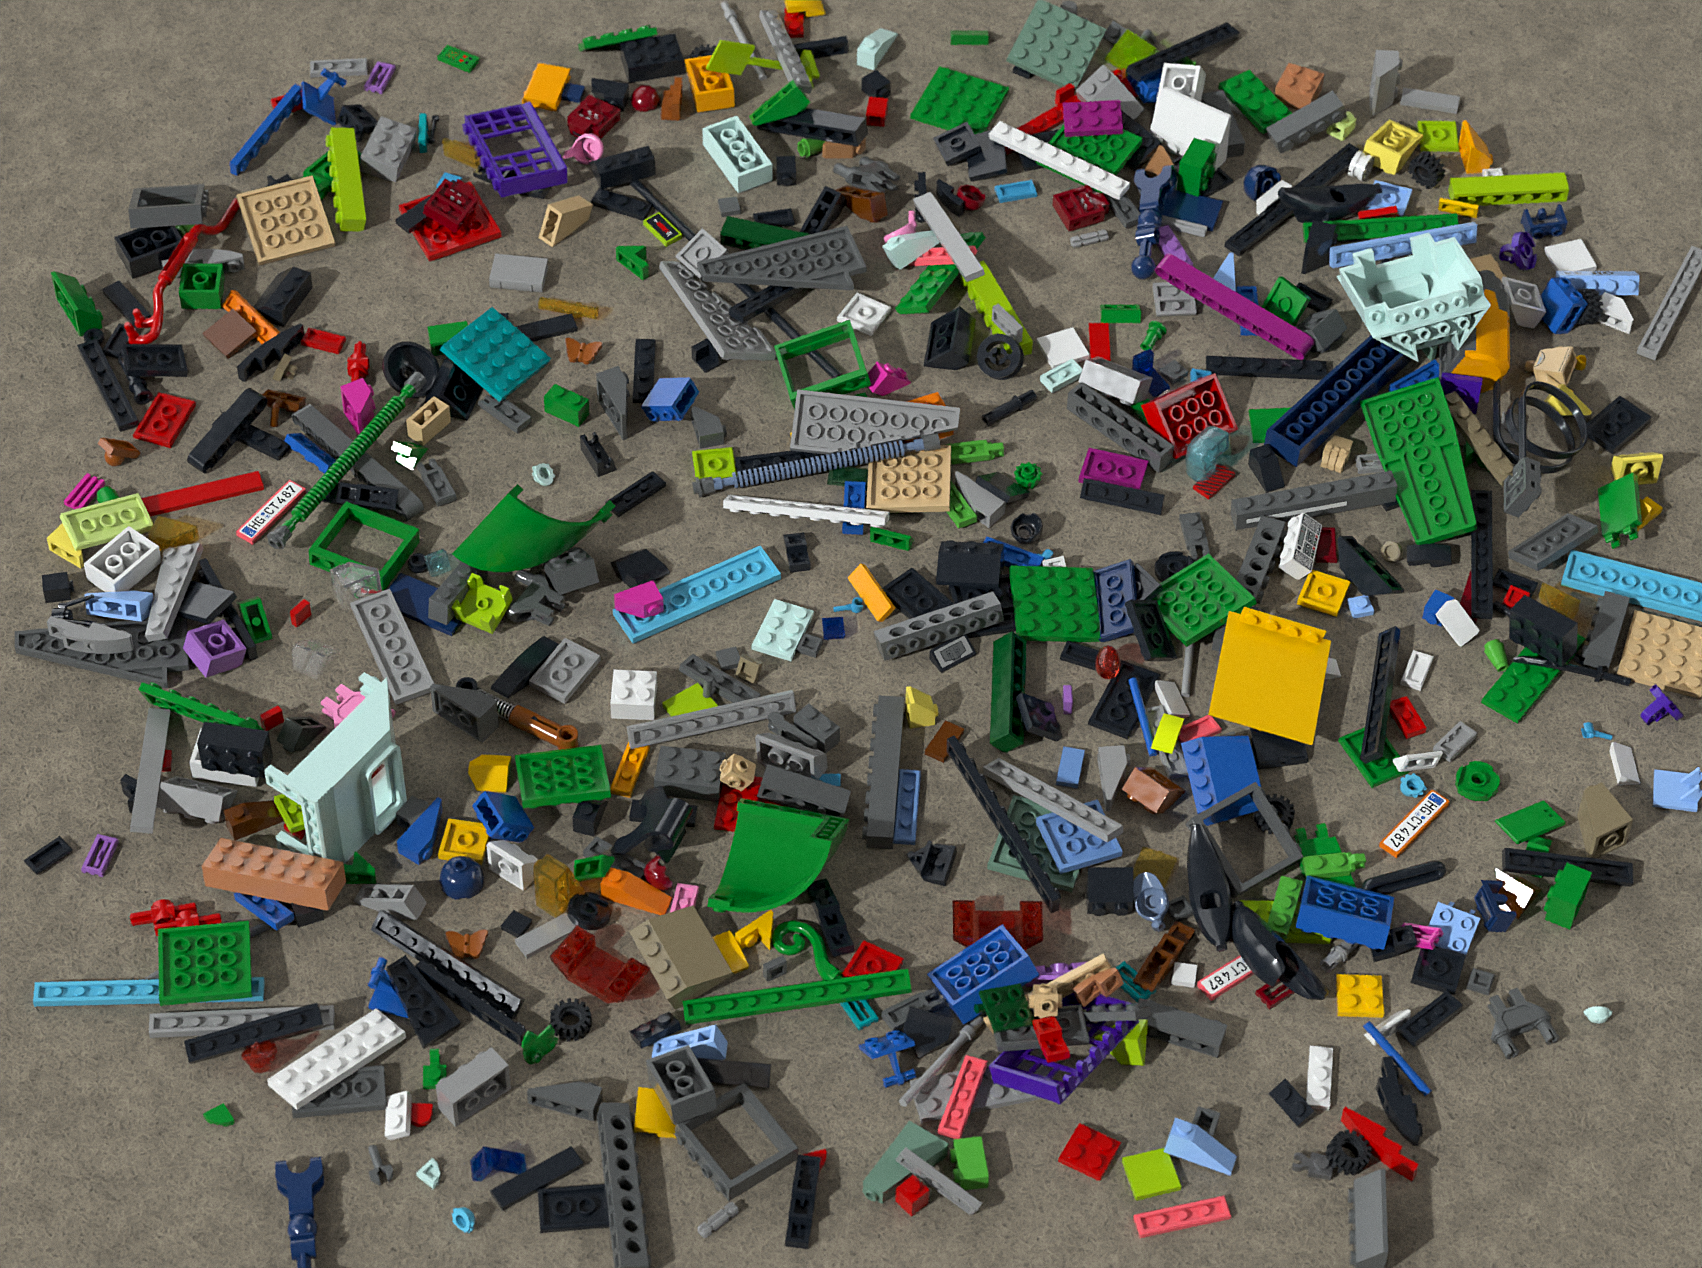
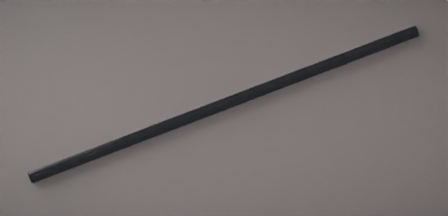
(817, 357)

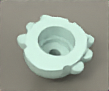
(543, 474)
(1598, 1014)

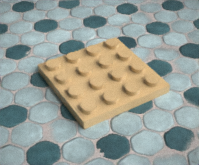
(285, 220)
(911, 482)
(1663, 654)

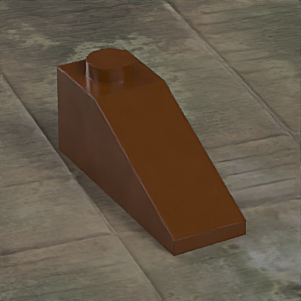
(865, 203)
(251, 818)

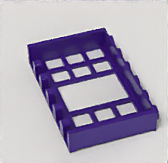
(521, 183)
(1005, 1070)

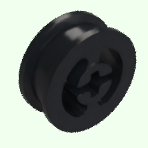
(985, 354)

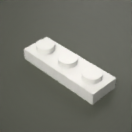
(1319, 1077)

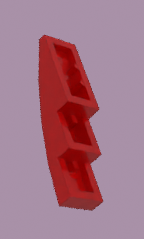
(1382, 1147)

